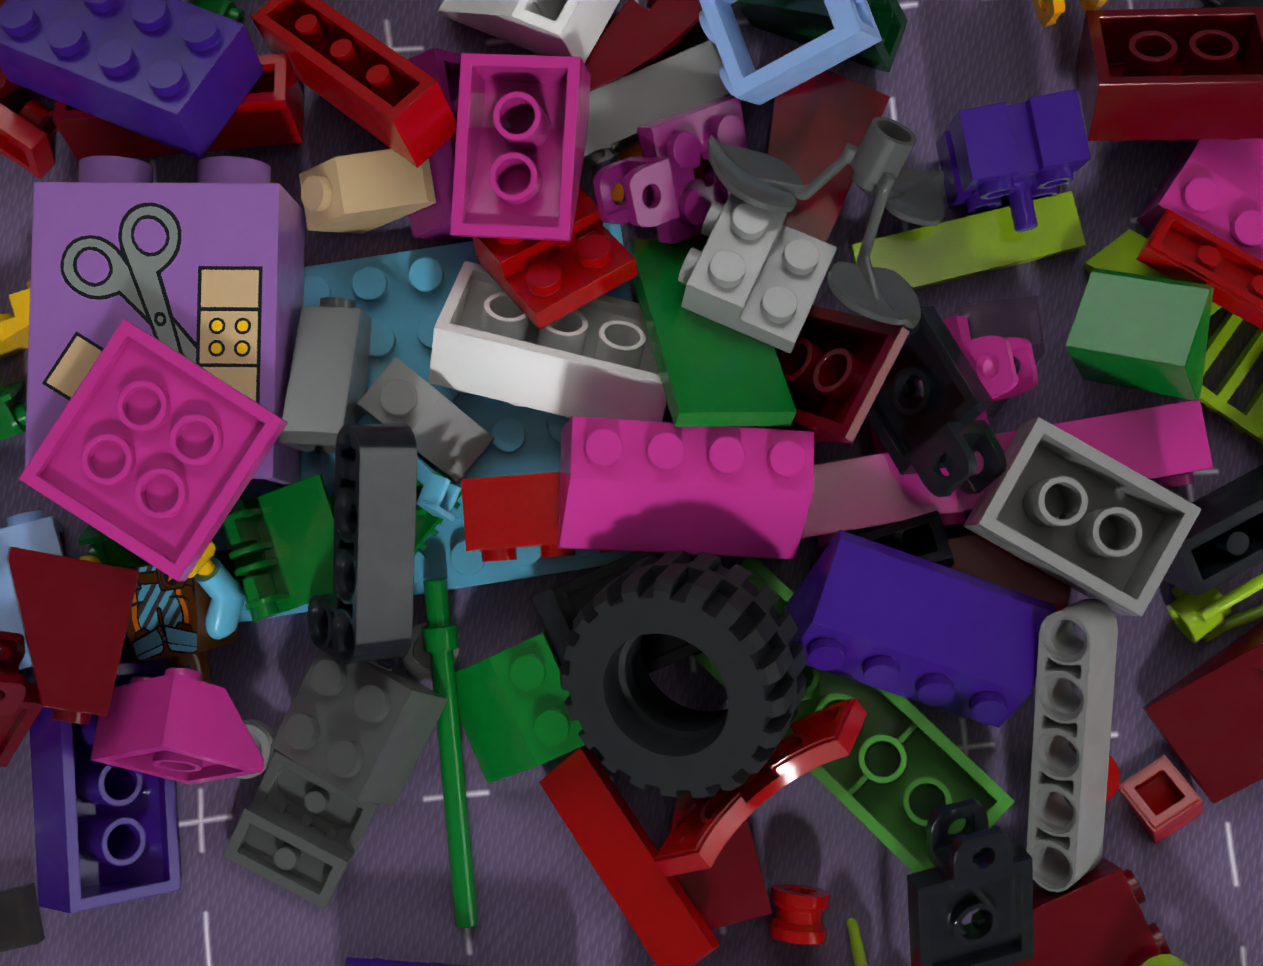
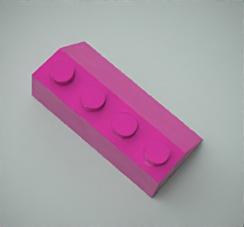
(683, 488)

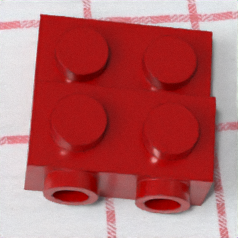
(558, 276)

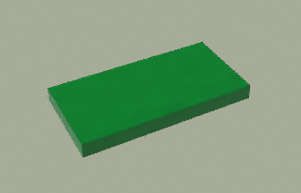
(705, 368)

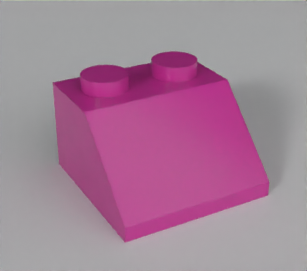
(176, 730)

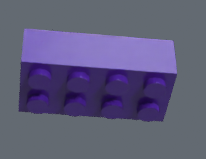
(134, 63)

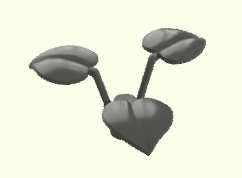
(877, 171)

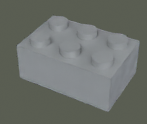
(1083, 517)

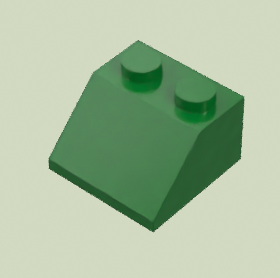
(516, 709)

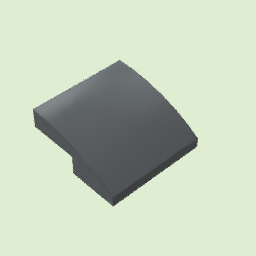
(300, 831)

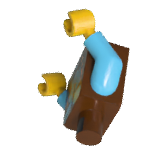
(185, 616)

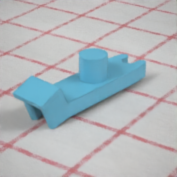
(437, 493)

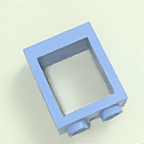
(852, 33)

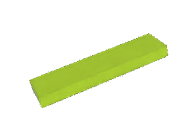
(978, 243)

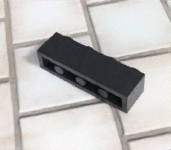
(1223, 537)

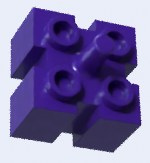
(1013, 152)

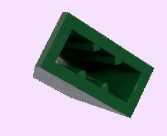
(809, 19)

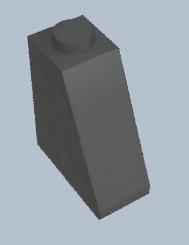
(326, 374)

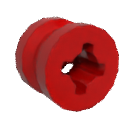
(798, 914)

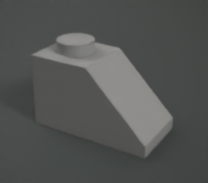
(440, 428)

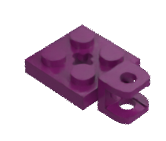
(662, 182)

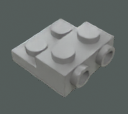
(755, 273)

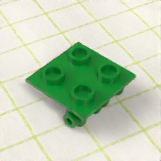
(283, 546)

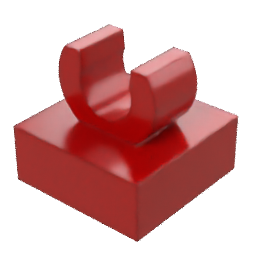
(27, 137)

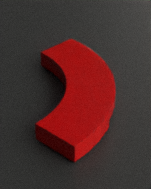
(705, 830)

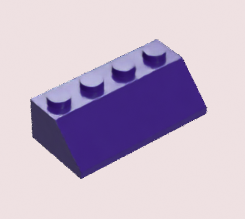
(918, 629)
(98, 826)

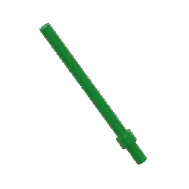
(440, 640)

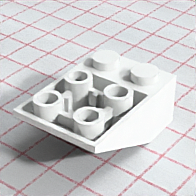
(537, 25)

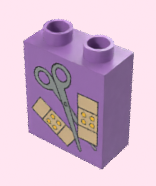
(190, 263)

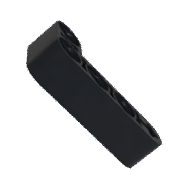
(373, 547)

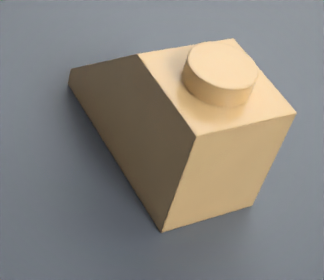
(364, 191)

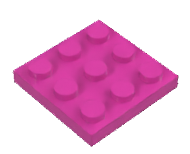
(153, 451)

